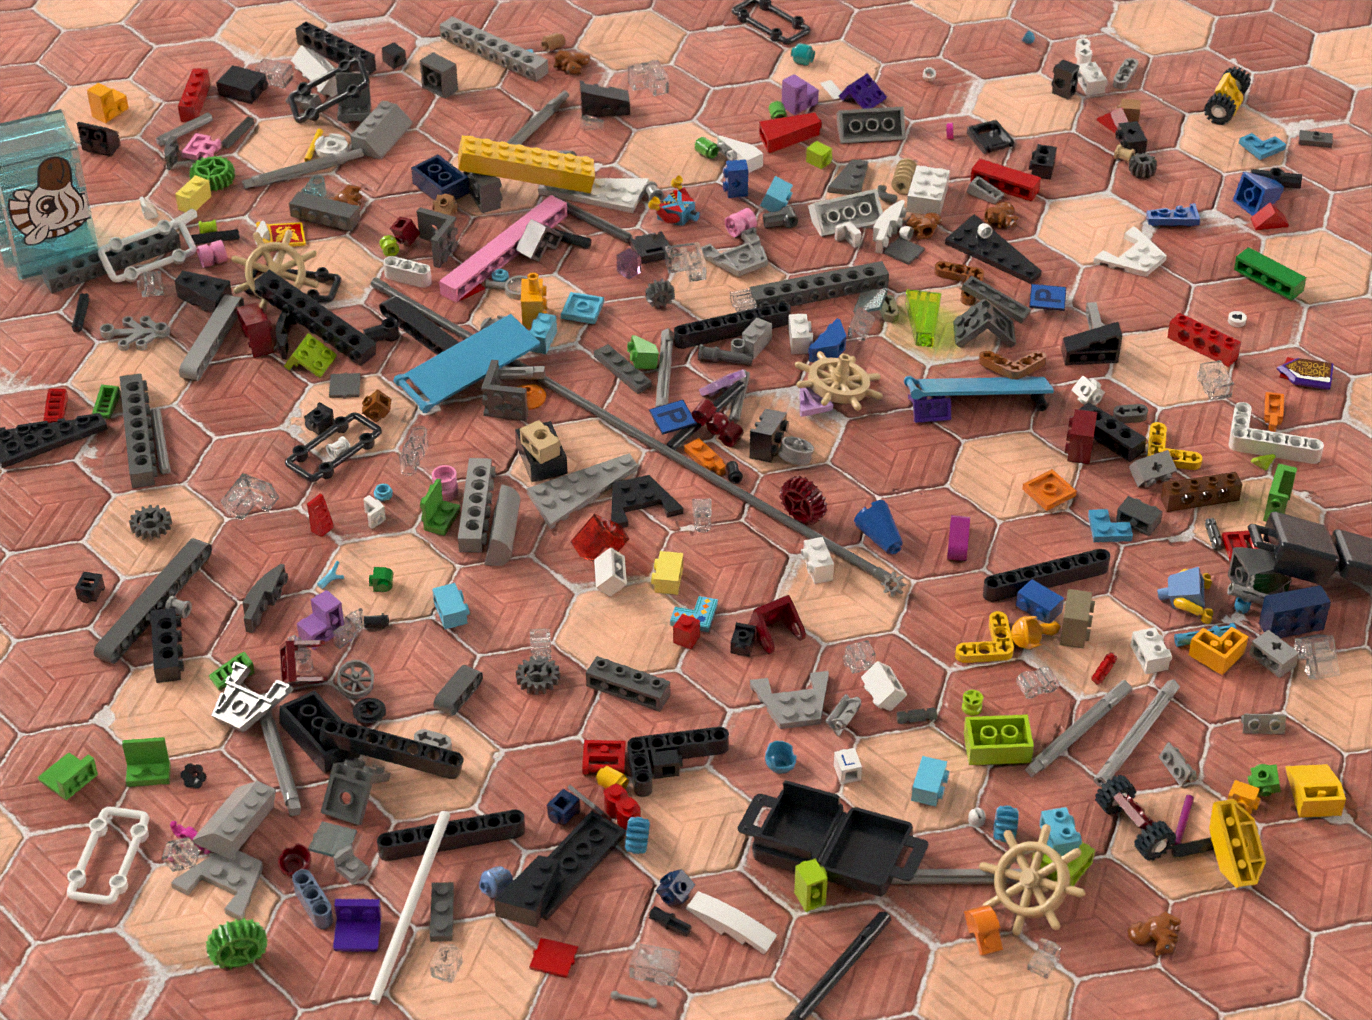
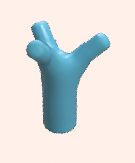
(330, 576)

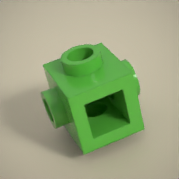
(1265, 778)

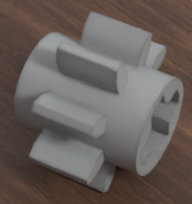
(898, 580)

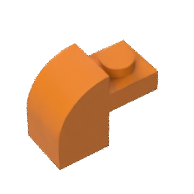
(985, 925)

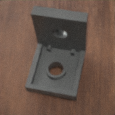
(351, 108)
(442, 238)
(982, 317)
(496, 395)
(355, 779)

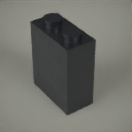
(242, 84)

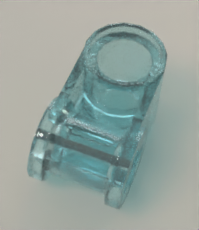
(315, 186)

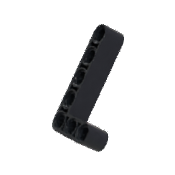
(687, 743)

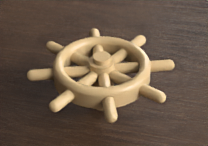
(277, 267)
(841, 377)
(1032, 879)

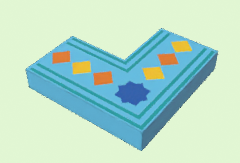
(703, 611)

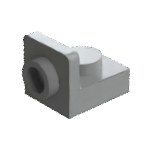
(349, 865)

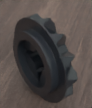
(374, 705)

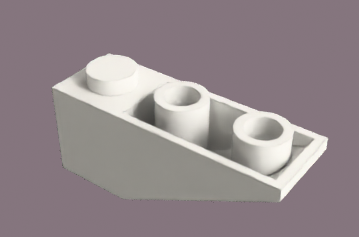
(739, 150)

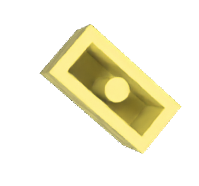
(193, 194)
(668, 572)

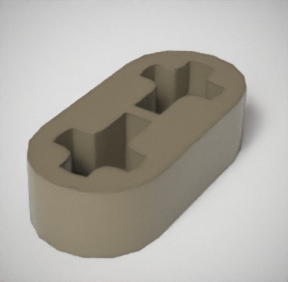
(891, 307)

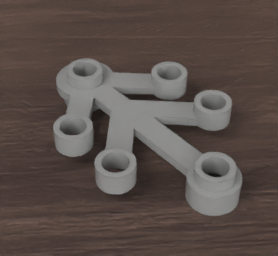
(156, 330)

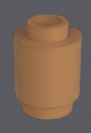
(553, 41)

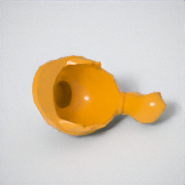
(1028, 632)

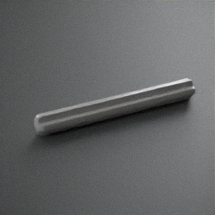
(160, 441)

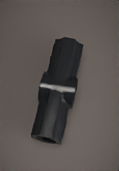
(1288, 180)

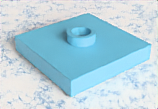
(582, 308)

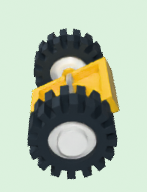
(1228, 95)

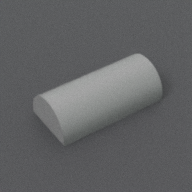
(503, 527)

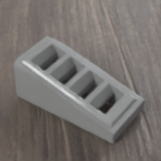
(304, 102)
(981, 189)

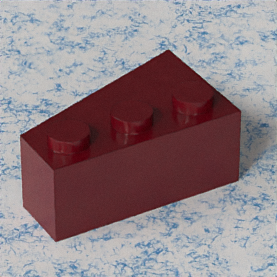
(257, 328)

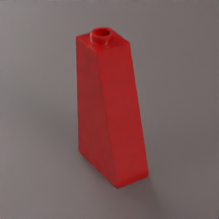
(788, 131)

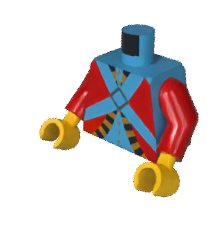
(676, 207)

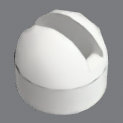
(932, 73)
(984, 230)
(906, 232)
(973, 817)

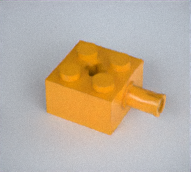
(532, 299)

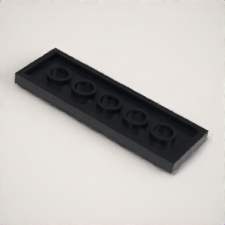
(581, 854)

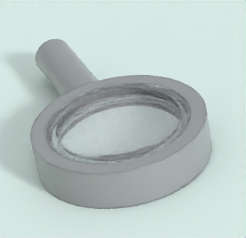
(511, 286)

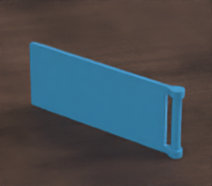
(467, 362)
(977, 386)

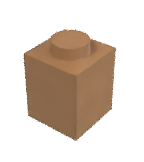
(1131, 109)

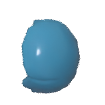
(780, 757)

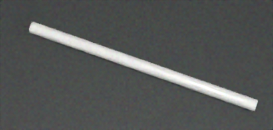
(409, 908)

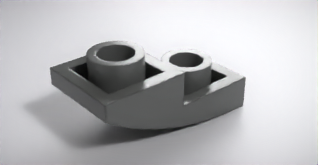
(170, 152)

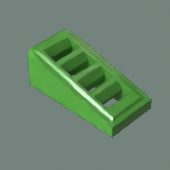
(108, 390)
(226, 668)

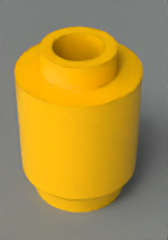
(608, 776)

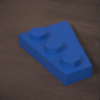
(1180, 216)

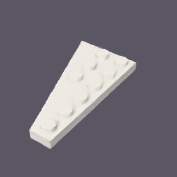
(612, 193)

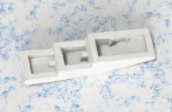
(732, 921)

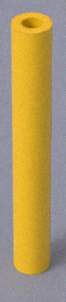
(311, 150)

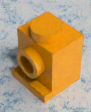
(1245, 796)

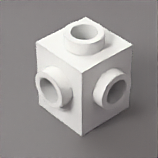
(1088, 391)

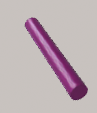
(1183, 819)

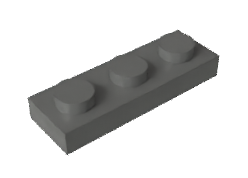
(442, 911)

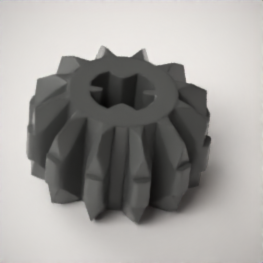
(1143, 165)
(660, 293)

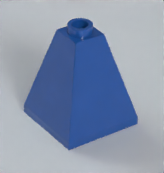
(1256, 192)

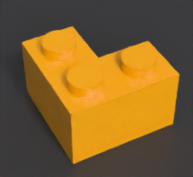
(106, 102)
(1216, 651)

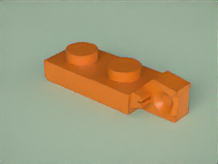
(1273, 410)
(705, 456)

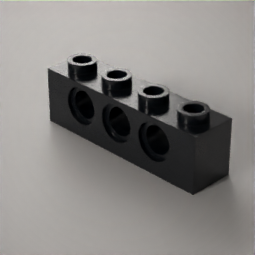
(1116, 435)
(166, 645)

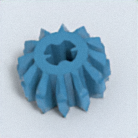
(1005, 819)
(637, 835)

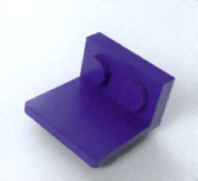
(864, 92)
(931, 408)
(357, 925)

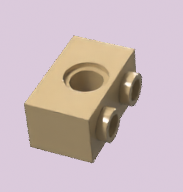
(540, 441)

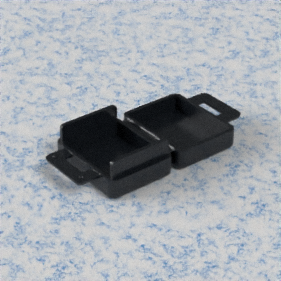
(1310, 552)
(854, 847)

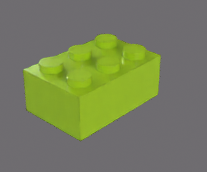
(998, 739)

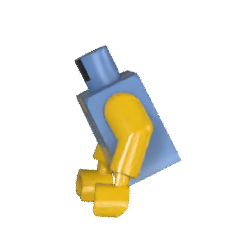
(1187, 592)

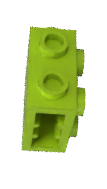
(1076, 867)

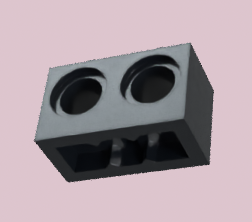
(1043, 161)

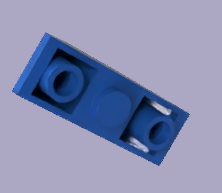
(831, 342)

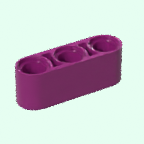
(958, 538)

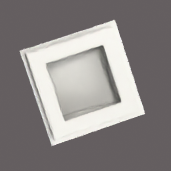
(147, 209)
(263, 230)

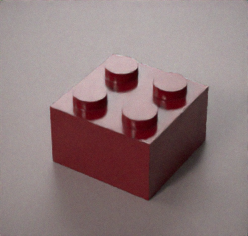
(1080, 436)

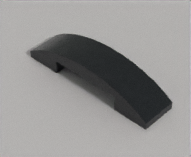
(281, 334)

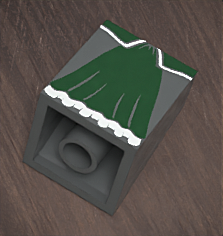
(1255, 569)

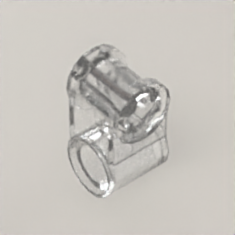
(702, 514)

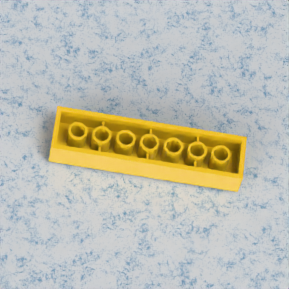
(526, 164)

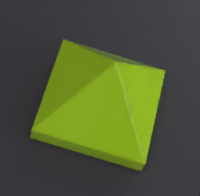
(1263, 461)

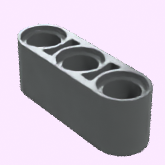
(458, 690)

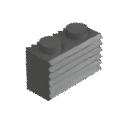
(1140, 515)

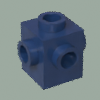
(675, 887)

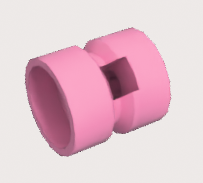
(740, 222)
(213, 253)
(448, 481)

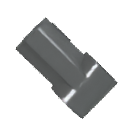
(785, 217)

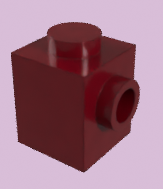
(405, 231)

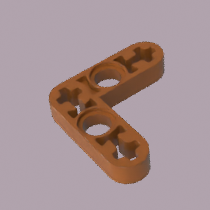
(948, 270)
(1012, 369)

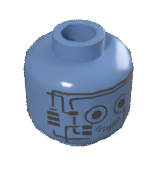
(495, 881)

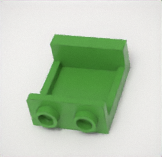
(1280, 490)

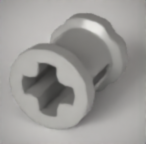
(651, 189)
(181, 607)

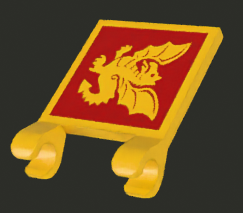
(277, 233)

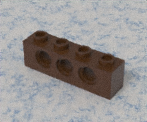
(1201, 491)

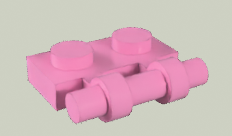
(197, 147)

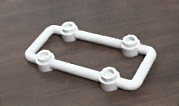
(130, 273)
(119, 881)

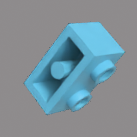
(777, 195)
(544, 330)
(450, 605)
(929, 781)
(1063, 834)

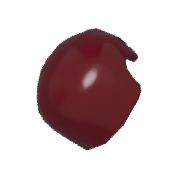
(294, 859)

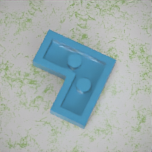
(1260, 148)
(1105, 531)

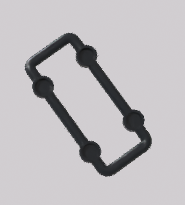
(775, 34)
(352, 91)
(322, 275)
(340, 425)

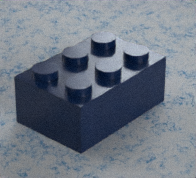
(440, 177)
(1295, 612)

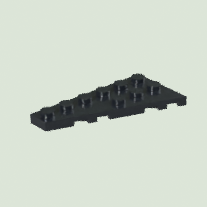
(992, 250)

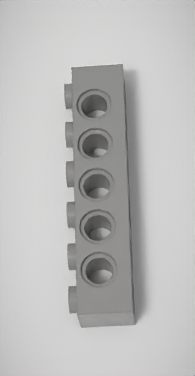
(475, 505)

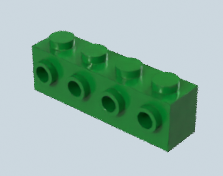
(1270, 273)

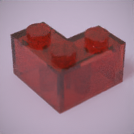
(597, 535)

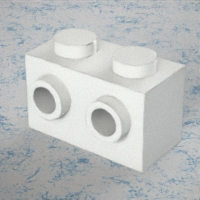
(1091, 78)
(799, 333)
(818, 560)
(610, 572)
(1150, 650)
(883, 686)

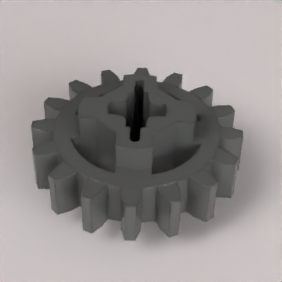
(150, 522)
(537, 675)

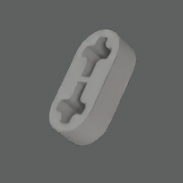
(433, 738)

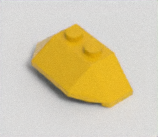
(1236, 843)

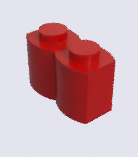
(619, 805)

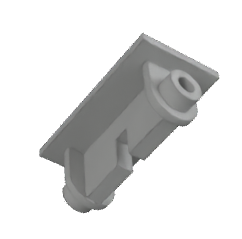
(843, 713)
(1263, 723)
(1176, 765)

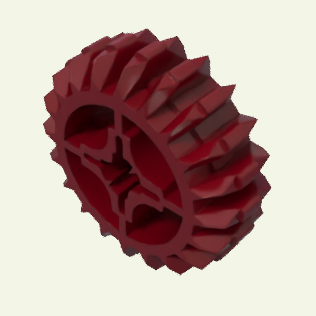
(803, 500)

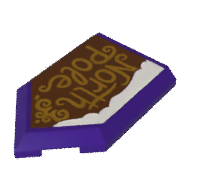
(1308, 373)

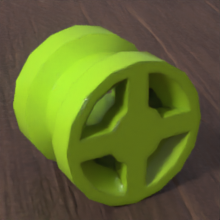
(389, 241)
(972, 702)

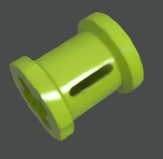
(207, 227)

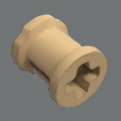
(1123, 153)

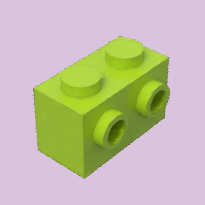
(810, 884)

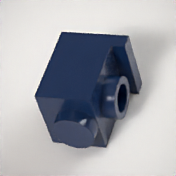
(563, 807)

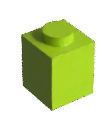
(819, 155)

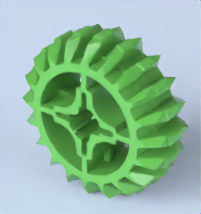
(216, 170)
(236, 943)

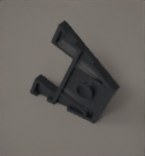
(640, 494)

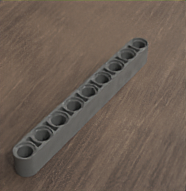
(138, 615)

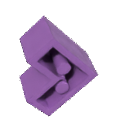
(798, 94)
(325, 618)

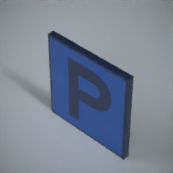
(1047, 297)
(672, 417)

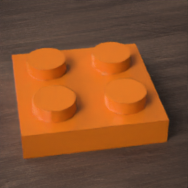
(1049, 490)

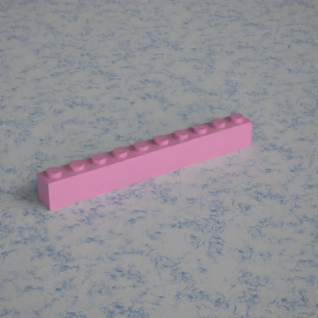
(499, 250)

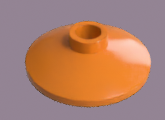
(535, 395)

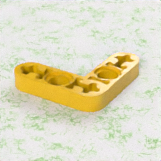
(1181, 454)
(994, 646)

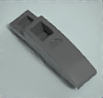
(263, 594)

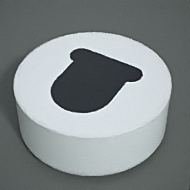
(1237, 319)

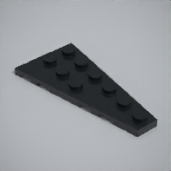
(40, 437)

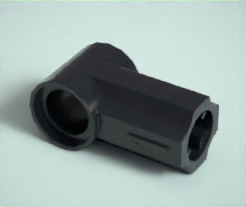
(387, 330)

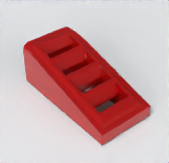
(55, 405)
(319, 518)

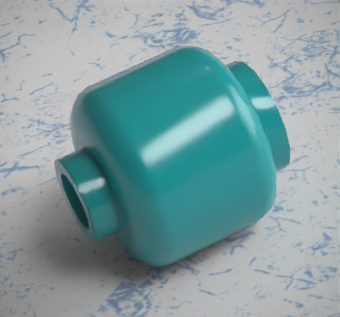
(803, 54)

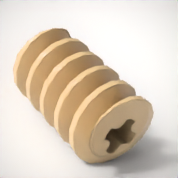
(903, 175)

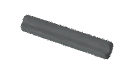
(237, 132)

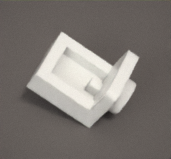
(848, 232)
(374, 511)

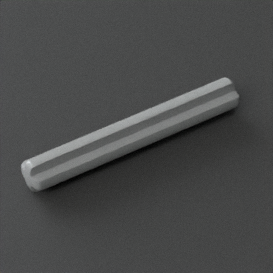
(185, 128)
(738, 401)

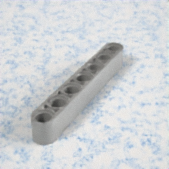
(210, 338)

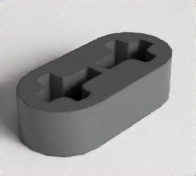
(1130, 413)

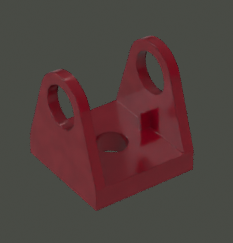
(773, 612)
(288, 662)

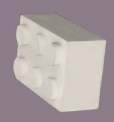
(928, 190)

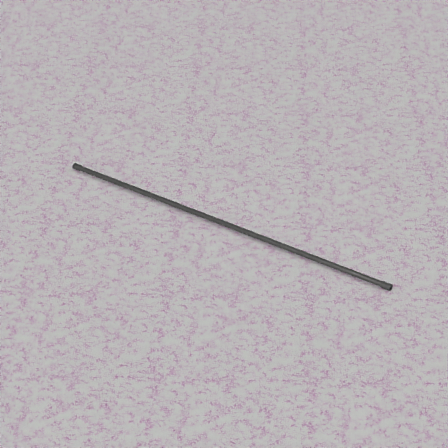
(876, 572)

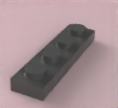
(1003, 302)
(622, 369)

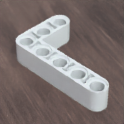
(1267, 442)

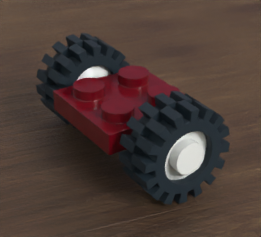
(1154, 837)

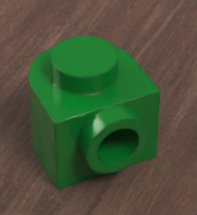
(381, 579)

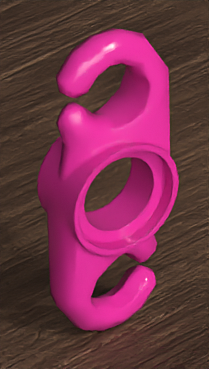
(182, 832)

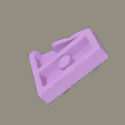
(724, 382)
(811, 403)

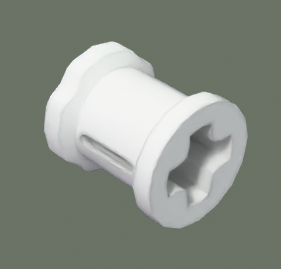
(332, 449)

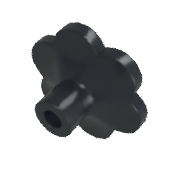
(190, 777)

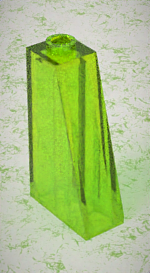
(923, 315)

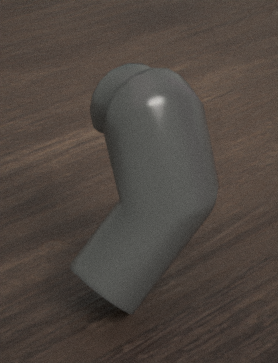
(884, 196)

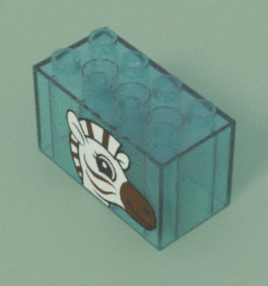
(42, 195)

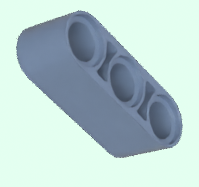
(312, 899)

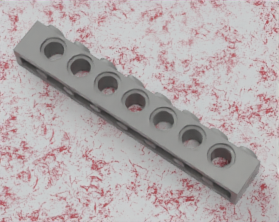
(494, 48)

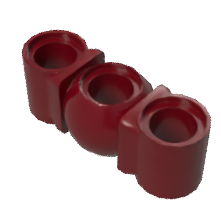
(717, 423)

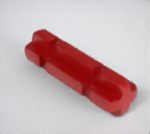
(1104, 668)

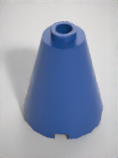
(879, 526)

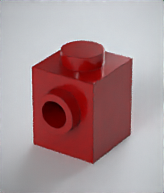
(686, 631)

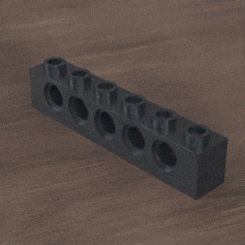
(332, 46)

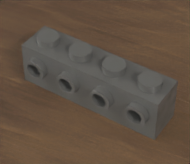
(324, 211)
(628, 683)

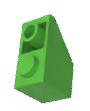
(642, 353)

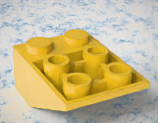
(1316, 790)

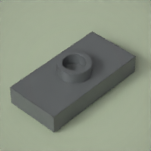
(1315, 138)

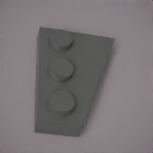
(850, 178)

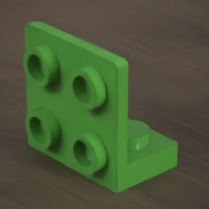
(436, 513)
(146, 762)
(69, 775)

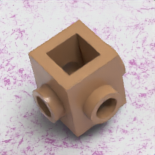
(445, 204)

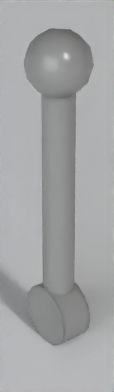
(652, 1002)

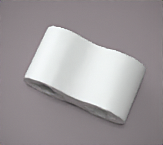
(1083, 52)

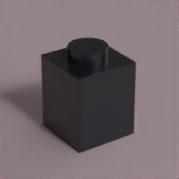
(393, 55)

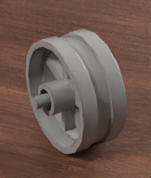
(796, 450)
(355, 679)

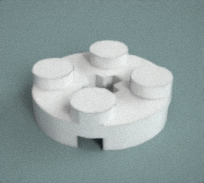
(330, 145)

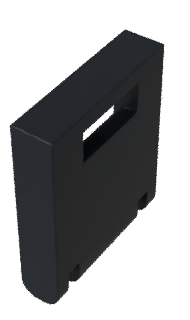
(990, 141)
(649, 243)

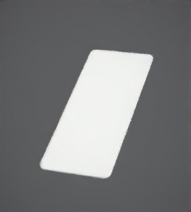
(831, 88)

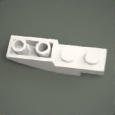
(888, 224)

